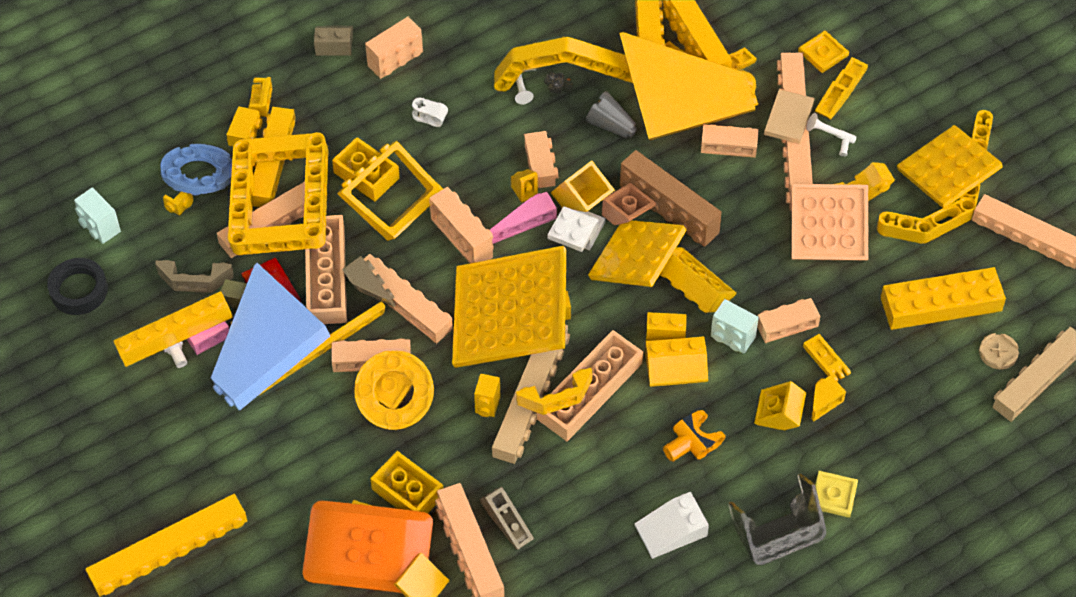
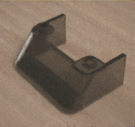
(786, 534)

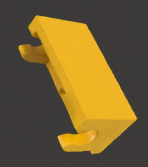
(261, 95)

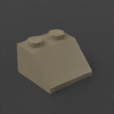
(333, 40)

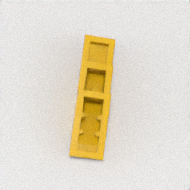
(841, 88)

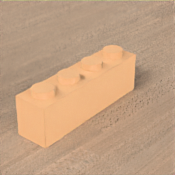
(354, 354)

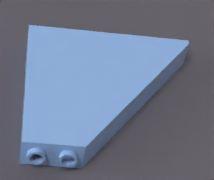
(264, 340)

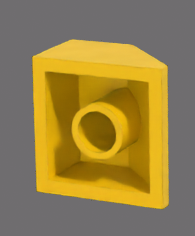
(780, 406)

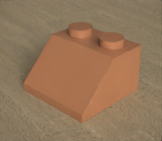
(626, 204)

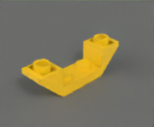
(529, 397)

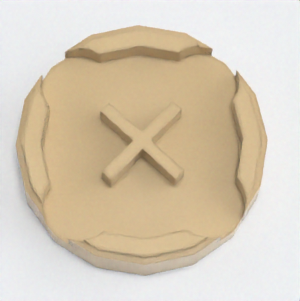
(998, 351)

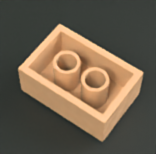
(394, 47)

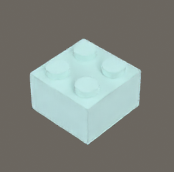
(97, 216)
(734, 326)

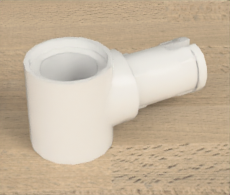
(177, 354)

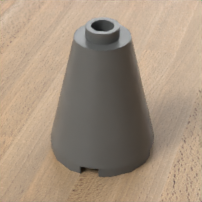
(611, 117)

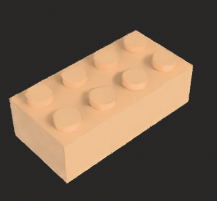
(461, 226)

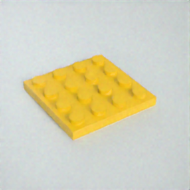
(949, 166)
(637, 253)

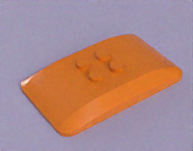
(363, 544)

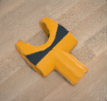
(692, 438)

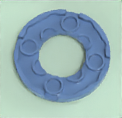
(178, 157)

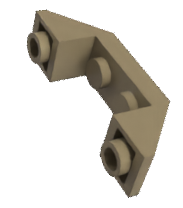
(194, 283)

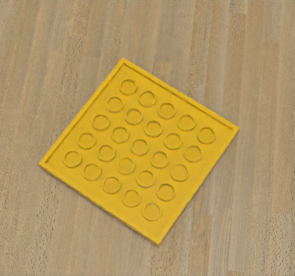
(510, 307)

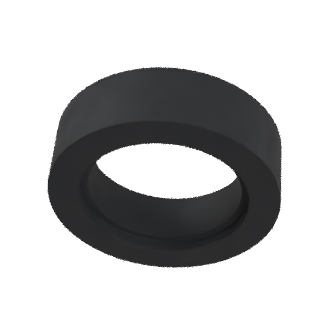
(69, 268)

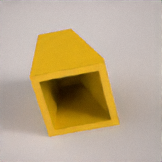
(583, 189)

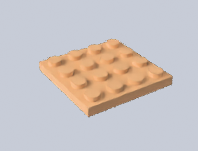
(829, 222)

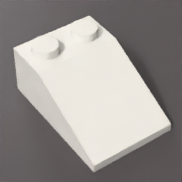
(672, 525)

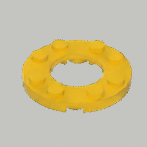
(366, 384)

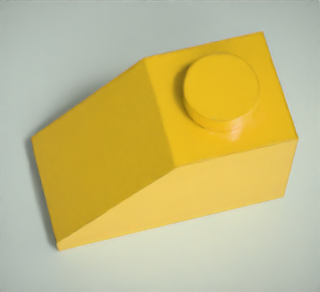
(525, 184)
(827, 396)

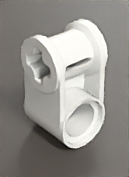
(430, 112)

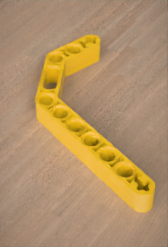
(556, 52)
(962, 211)

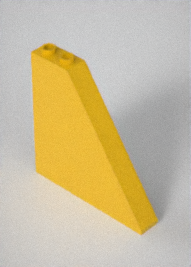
(682, 89)

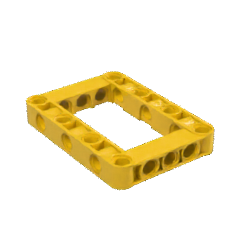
(287, 237)

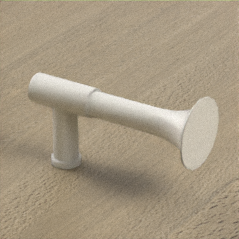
(523, 96)
(813, 122)

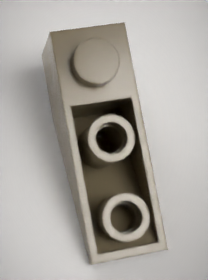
(365, 281)

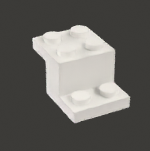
(576, 229)

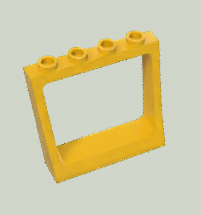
(414, 211)

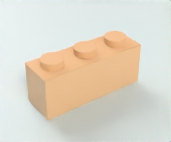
(729, 141)
(540, 158)
(788, 320)

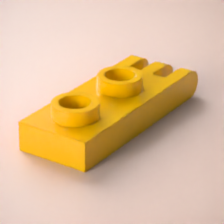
(826, 357)

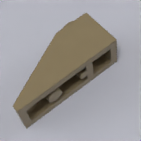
(506, 517)

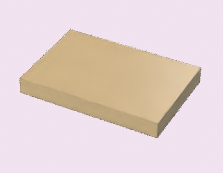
(789, 116)

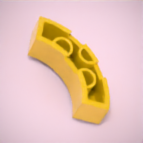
(876, 177)

